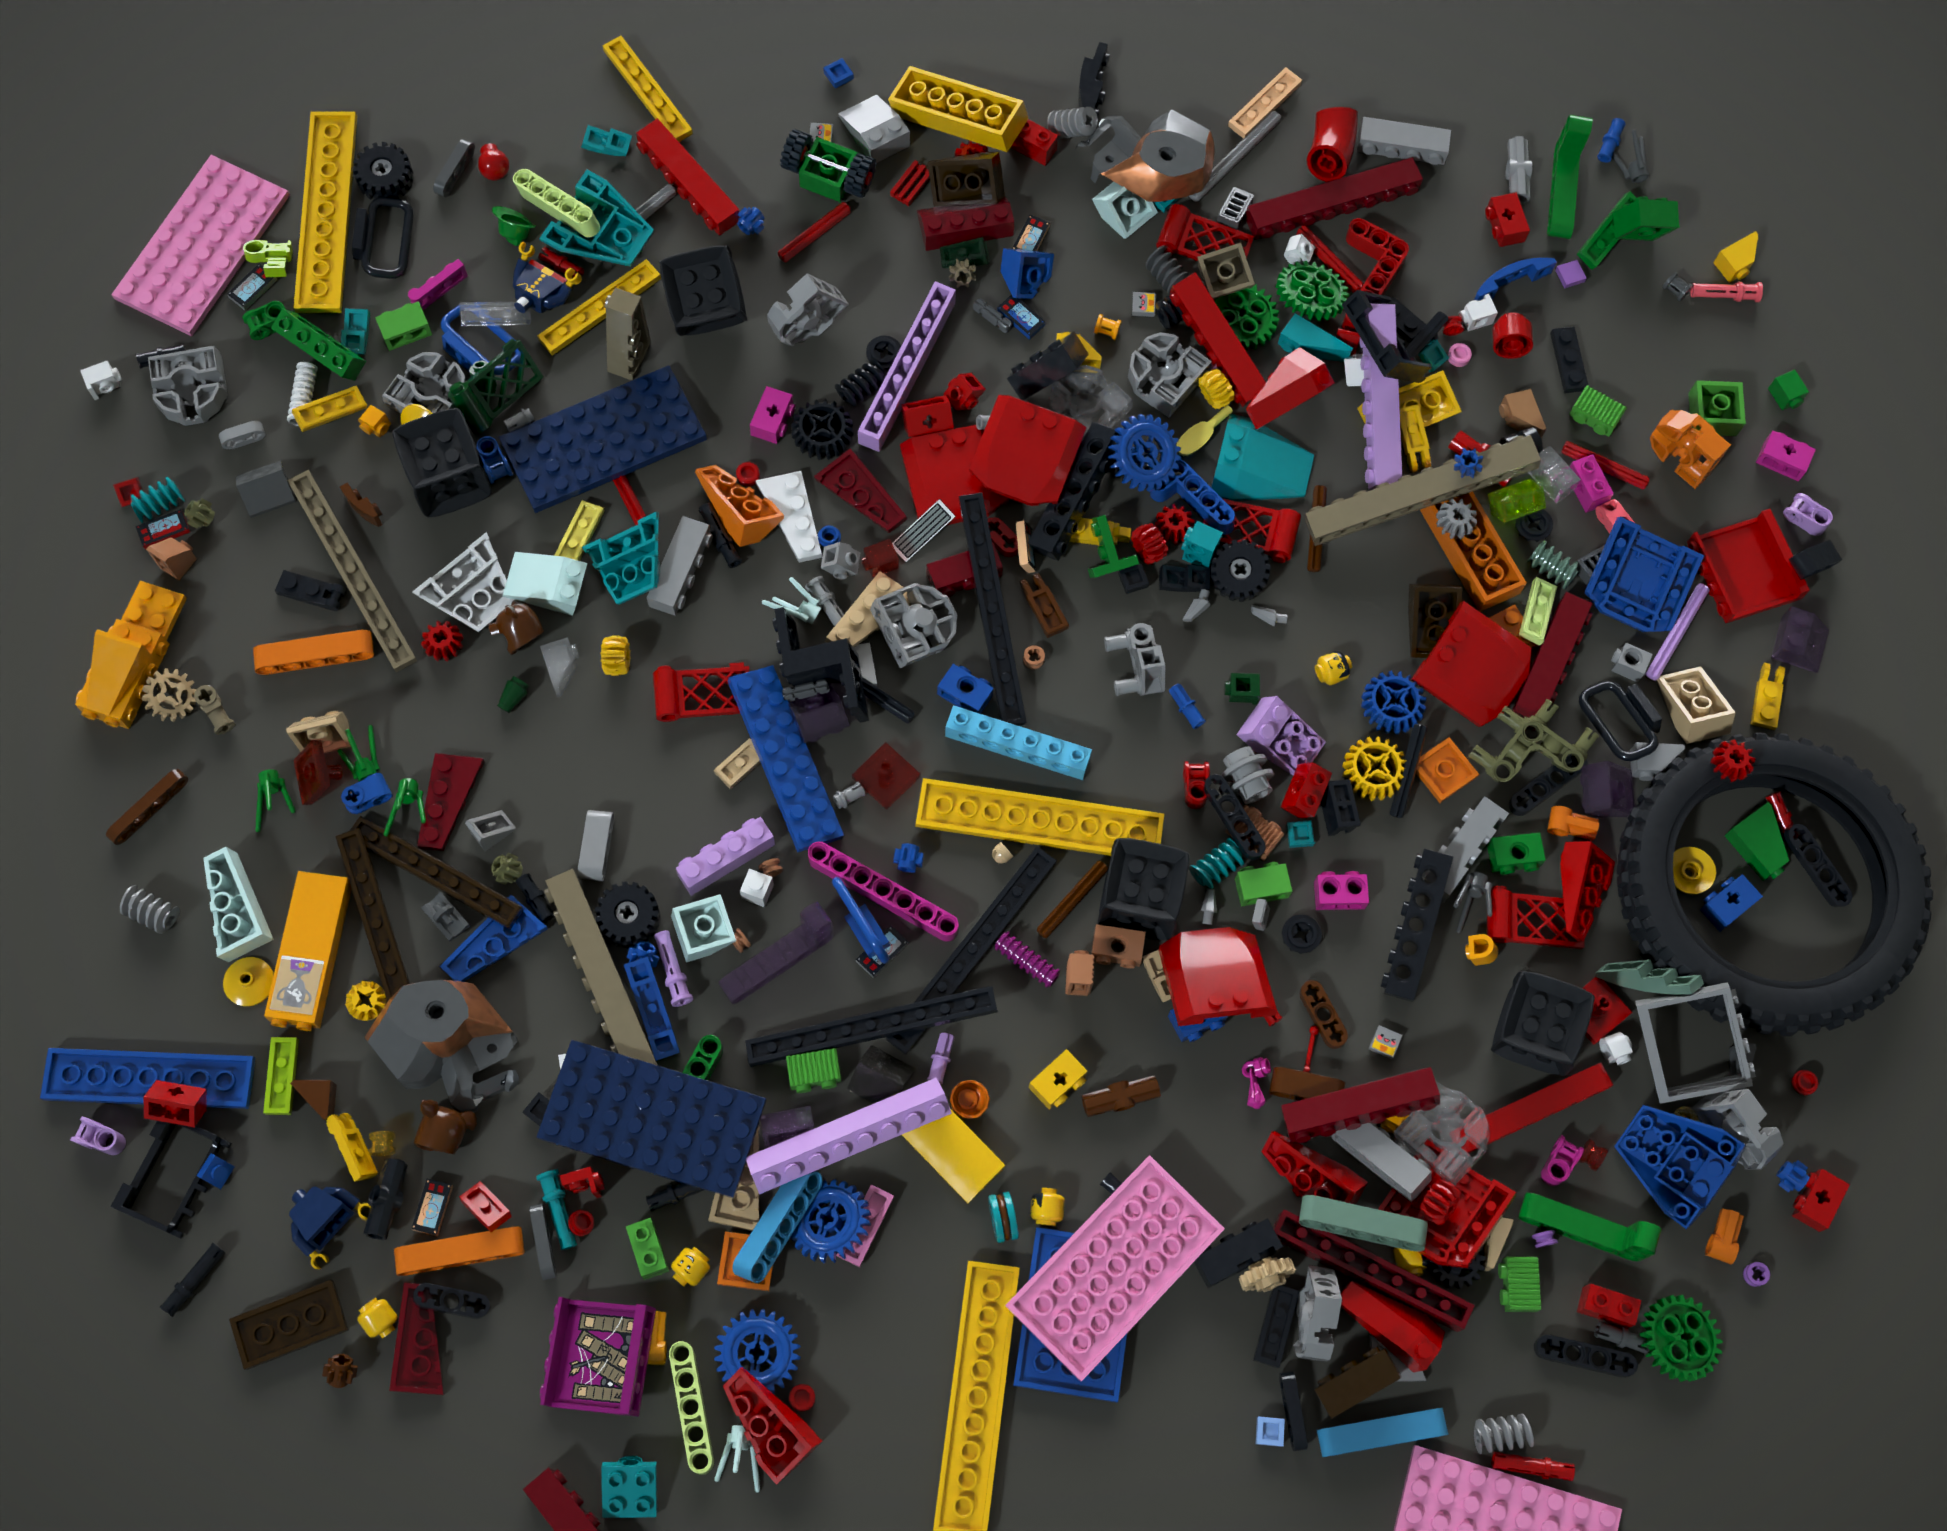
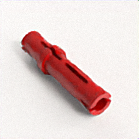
(1527, 1465)

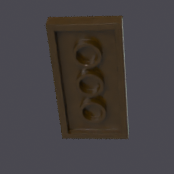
(288, 1324)

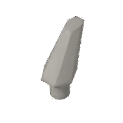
(1198, 606)
(1268, 615)
(1209, 906)

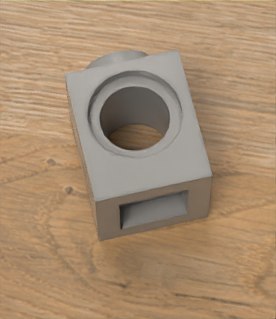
(1639, 657)

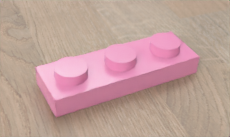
(879, 1203)

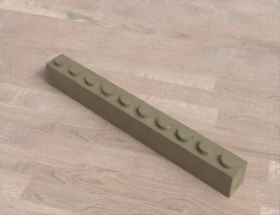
(1419, 491)
(598, 967)

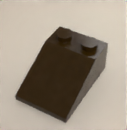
(967, 180)
(1429, 612)

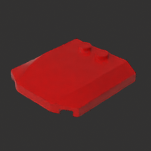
(1026, 451)
(939, 469)
(1475, 666)
(1216, 975)
(1470, 1224)

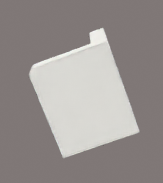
(1353, 370)

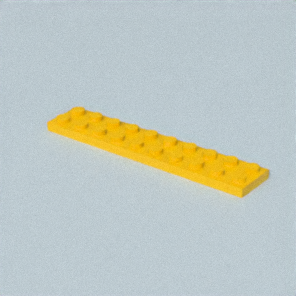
(325, 212)
(1032, 817)
(976, 1398)

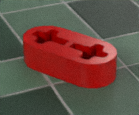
(1004, 533)

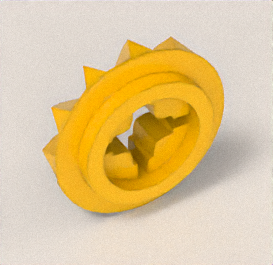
(377, 999)

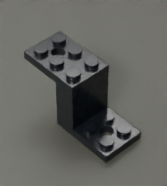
(828, 661)

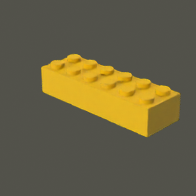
(959, 108)

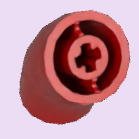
(1332, 143)

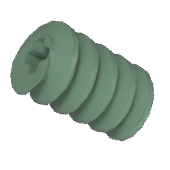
(1554, 564)

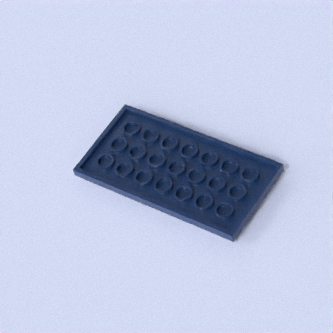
(602, 438)
(652, 1118)

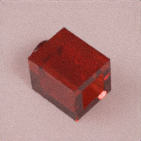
(880, 558)

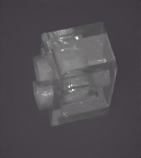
(1555, 475)

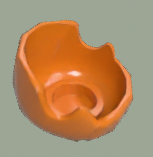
(969, 1099)

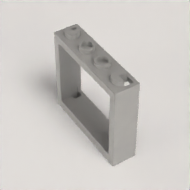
(1704, 1087)

